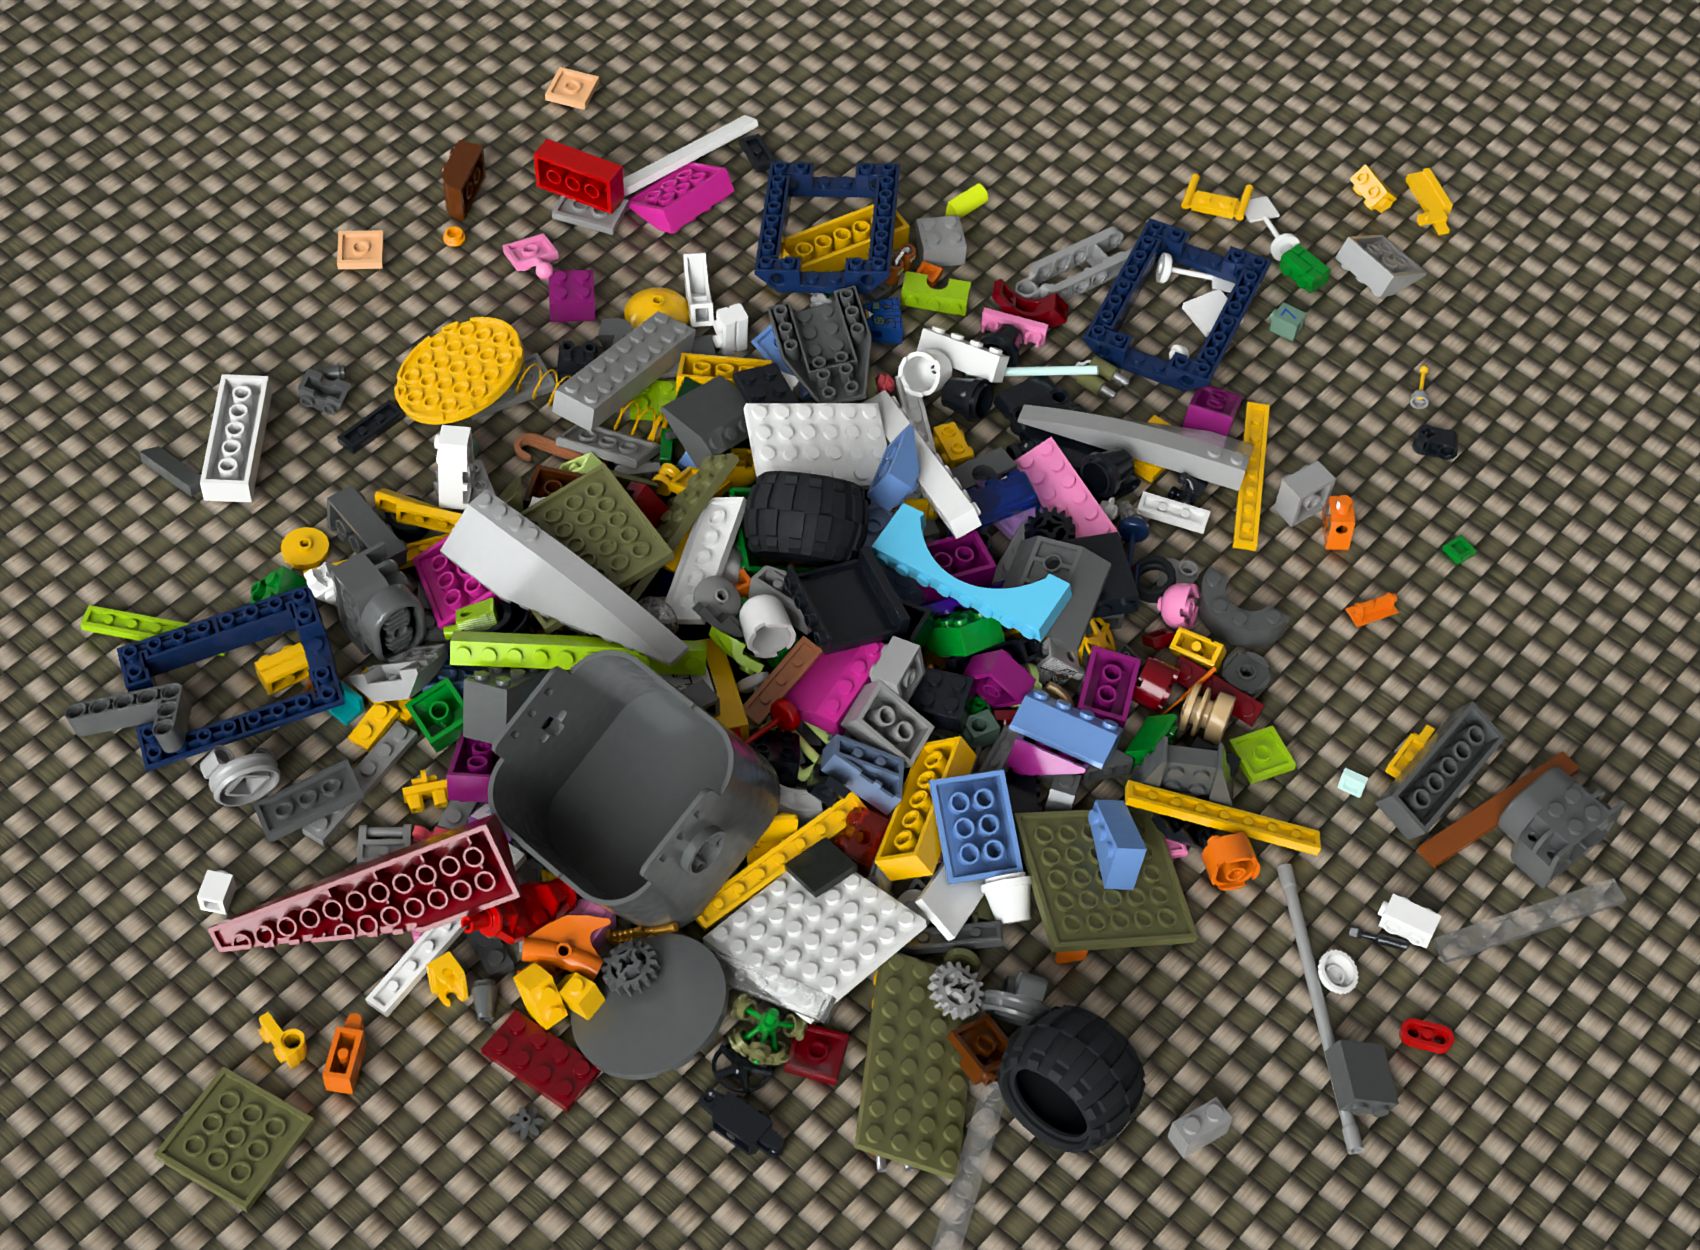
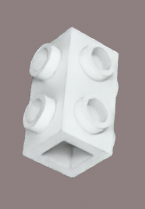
(1408, 920)

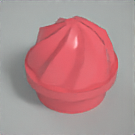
(884, 382)

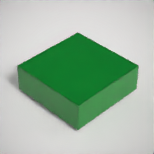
(1459, 549)

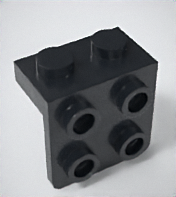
(783, 753)

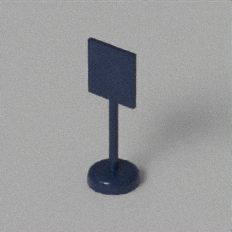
(1133, 531)

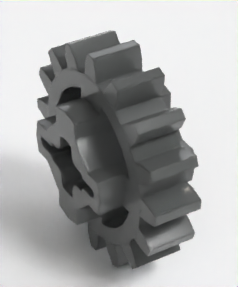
(630, 968)

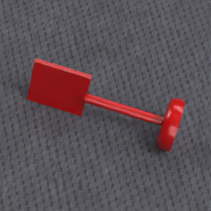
(783, 715)

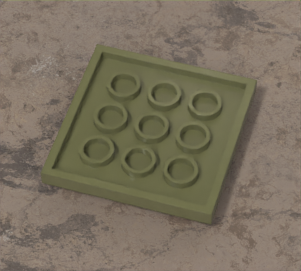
(234, 1139)

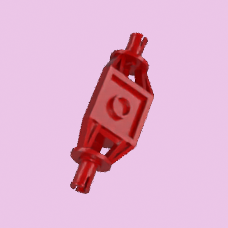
(523, 916)

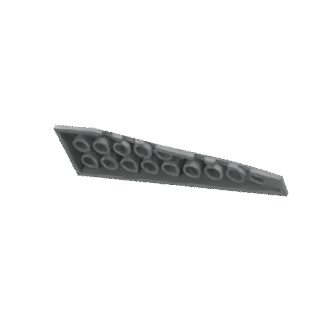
(1179, 449)

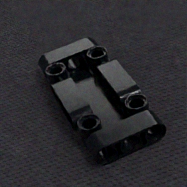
(1044, 393)

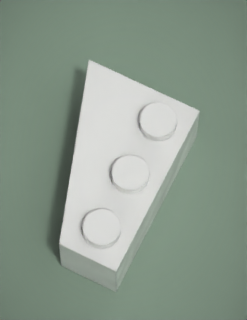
(455, 466)

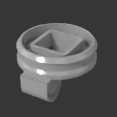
(227, 772)

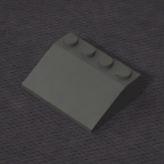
(708, 419)

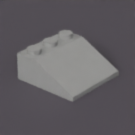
(1379, 264)

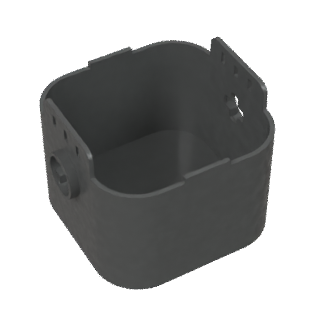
(630, 789)

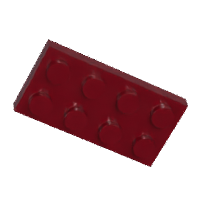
(541, 1060)

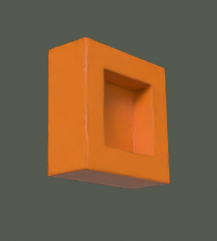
(933, 272)

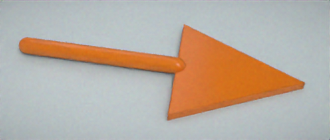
(1183, 697)

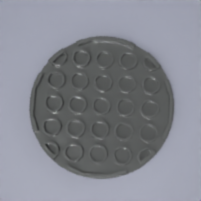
(664, 1023)

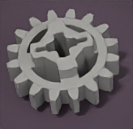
(956, 990)

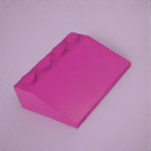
(682, 196)
(448, 585)
(833, 685)

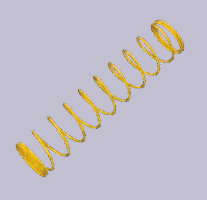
(651, 437)

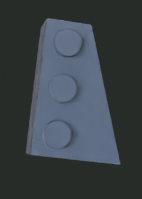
(865, 771)

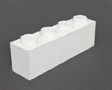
(965, 355)

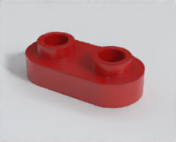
(1425, 1035)

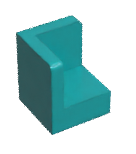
(351, 709)

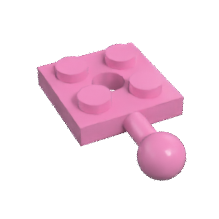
(532, 252)

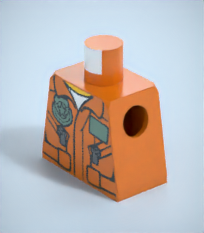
(1338, 513)

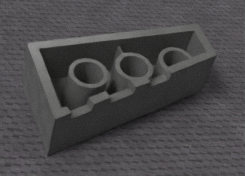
(362, 525)

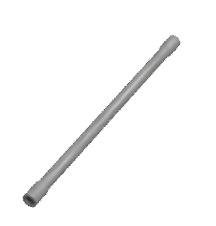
(1289, 885)

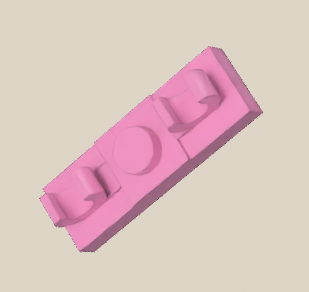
(1031, 330)

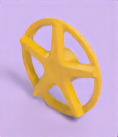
(1098, 637)

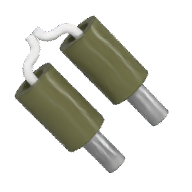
(1106, 371)

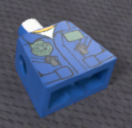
(884, 320)

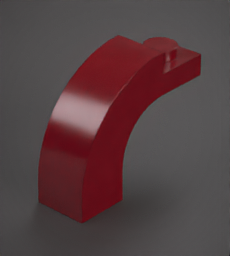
(1048, 310)

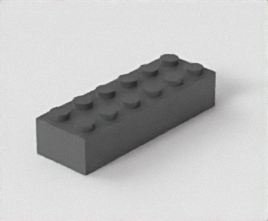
(1440, 771)

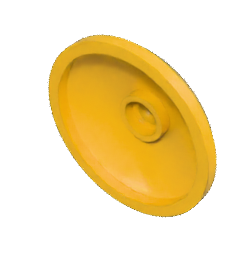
(650, 300)

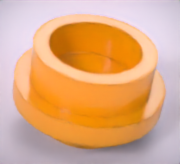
(454, 236)

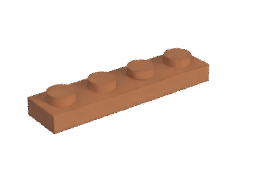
(781, 680)

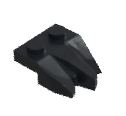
(1183, 831)

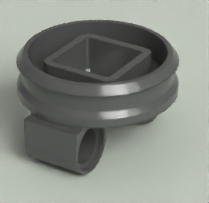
(1017, 1000)

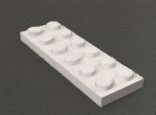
(705, 553)

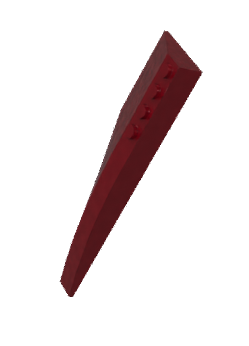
(391, 894)

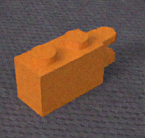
(345, 1056)

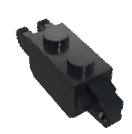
(741, 1123)

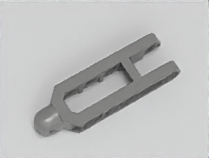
(1089, 250)

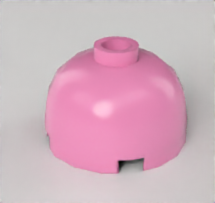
(1179, 606)

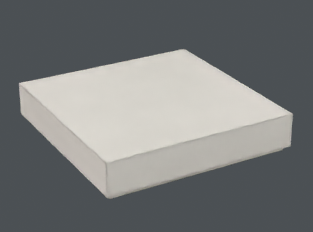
(1205, 310)

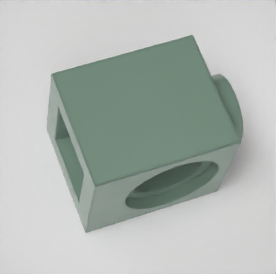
(984, 722)

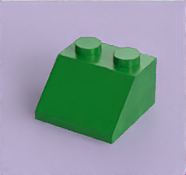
(438, 714)

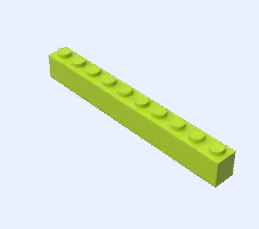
(551, 651)

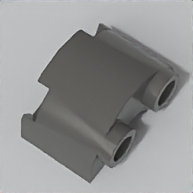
(322, 393)

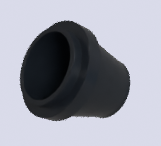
(1007, 339)
(968, 397)
(1106, 471)

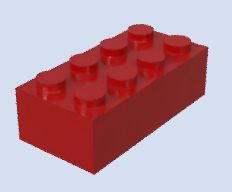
(579, 176)

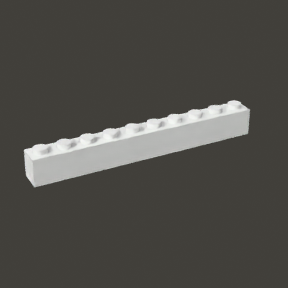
(934, 478)

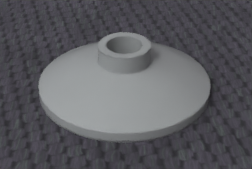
(707, 592)

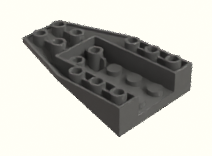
(826, 346)

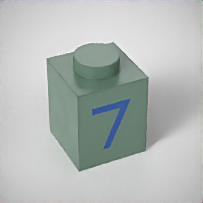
(1287, 321)

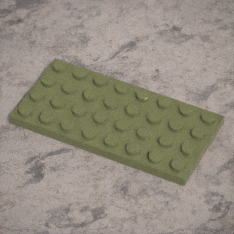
(912, 1073)

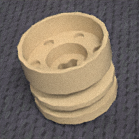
(1206, 714)

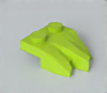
(734, 647)

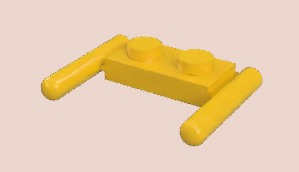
(1214, 203)

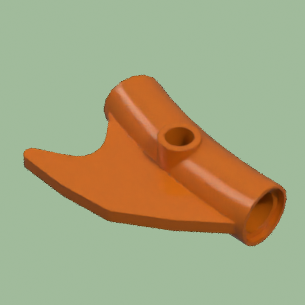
(569, 933)

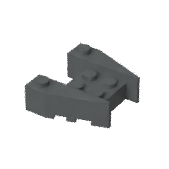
(1188, 771)

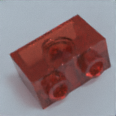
(873, 830)

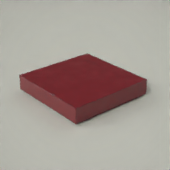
(818, 1054)

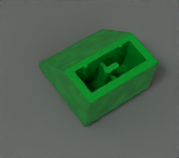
(276, 583)
(1150, 734)

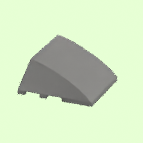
(403, 675)

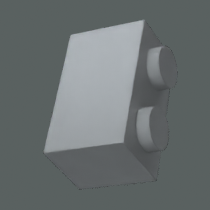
(1199, 1127)

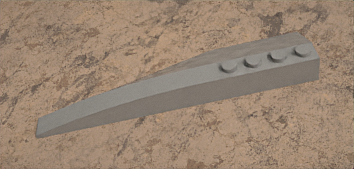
(543, 575)

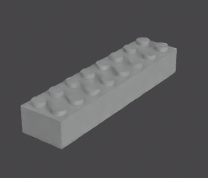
(623, 371)

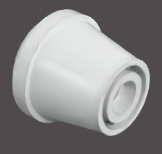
(1009, 897)

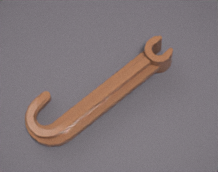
(545, 444)

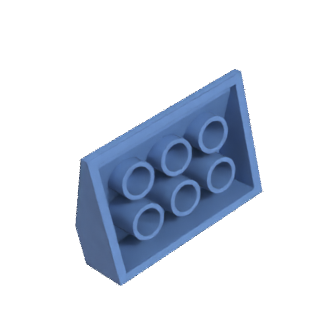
(975, 826)

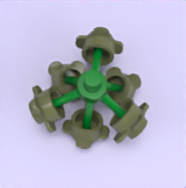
(765, 1024)

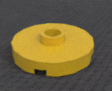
(306, 557)

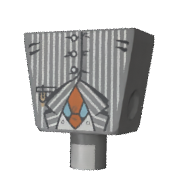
(1057, 664)

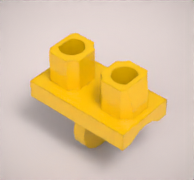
(425, 788)

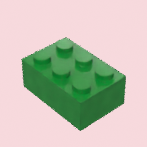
(964, 634)

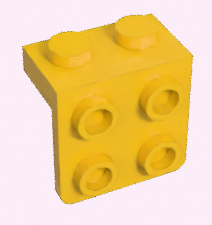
(780, 829)

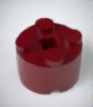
(1154, 684)

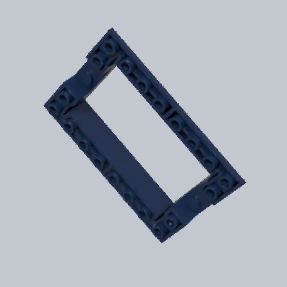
(798, 180)
(1181, 372)
(223, 633)

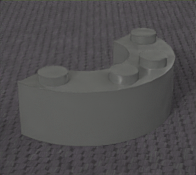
(1232, 623)

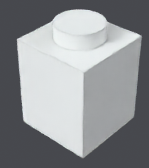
(216, 891)

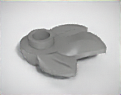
(1185, 572)

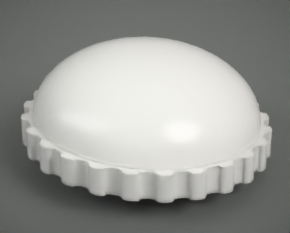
(1338, 972)

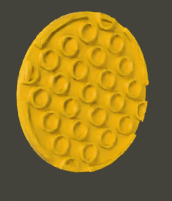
(459, 370)

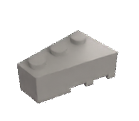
(771, 582)

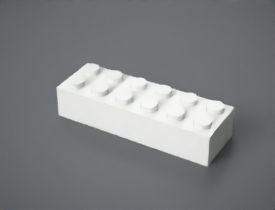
(236, 438)

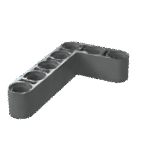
(163, 704)

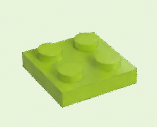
(654, 396)
(1262, 754)

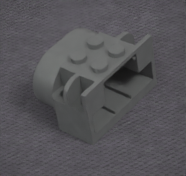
(377, 604)
(1555, 824)

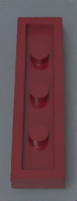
(1245, 707)

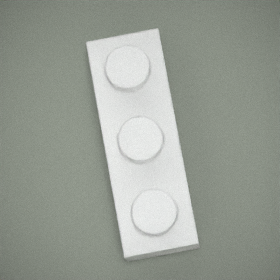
(1173, 512)

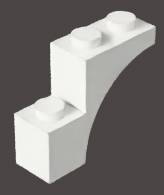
(698, 289)
(799, 803)

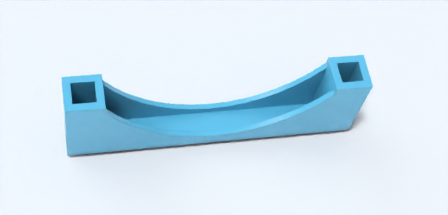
(1025, 608)

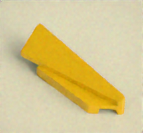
(415, 512)

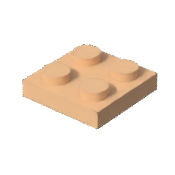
(572, 88)
(360, 249)

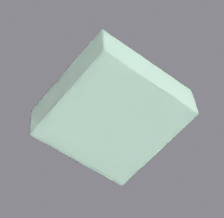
(1352, 782)

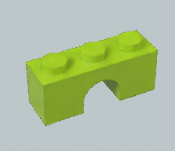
(920, 295)

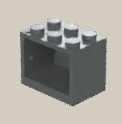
(495, 697)

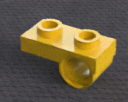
(282, 1040)

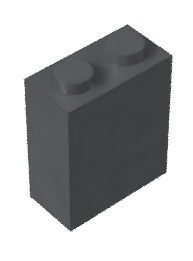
(1361, 1077)

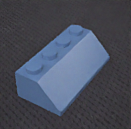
(1067, 728)

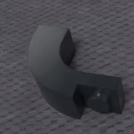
(825, 787)

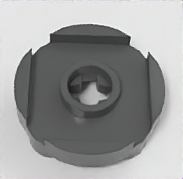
(1250, 662)

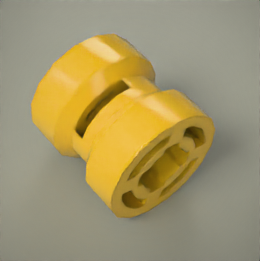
(665, 474)

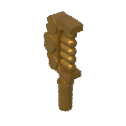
(622, 936)

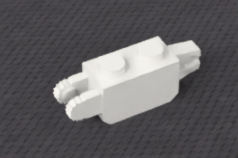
(321, 583)

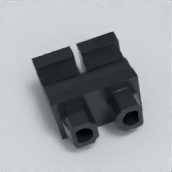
(574, 358)

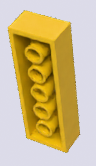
(844, 237)
(912, 837)

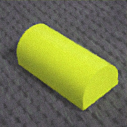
(967, 201)

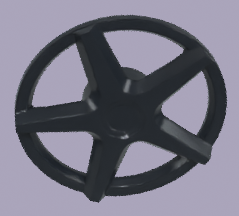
(740, 1068)

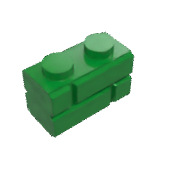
(1304, 268)

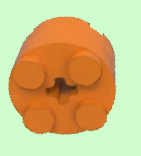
(1230, 861)

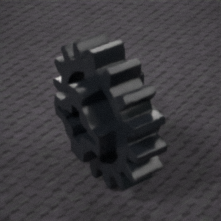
(1050, 525)

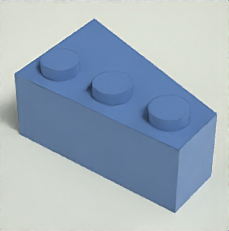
(1116, 844)

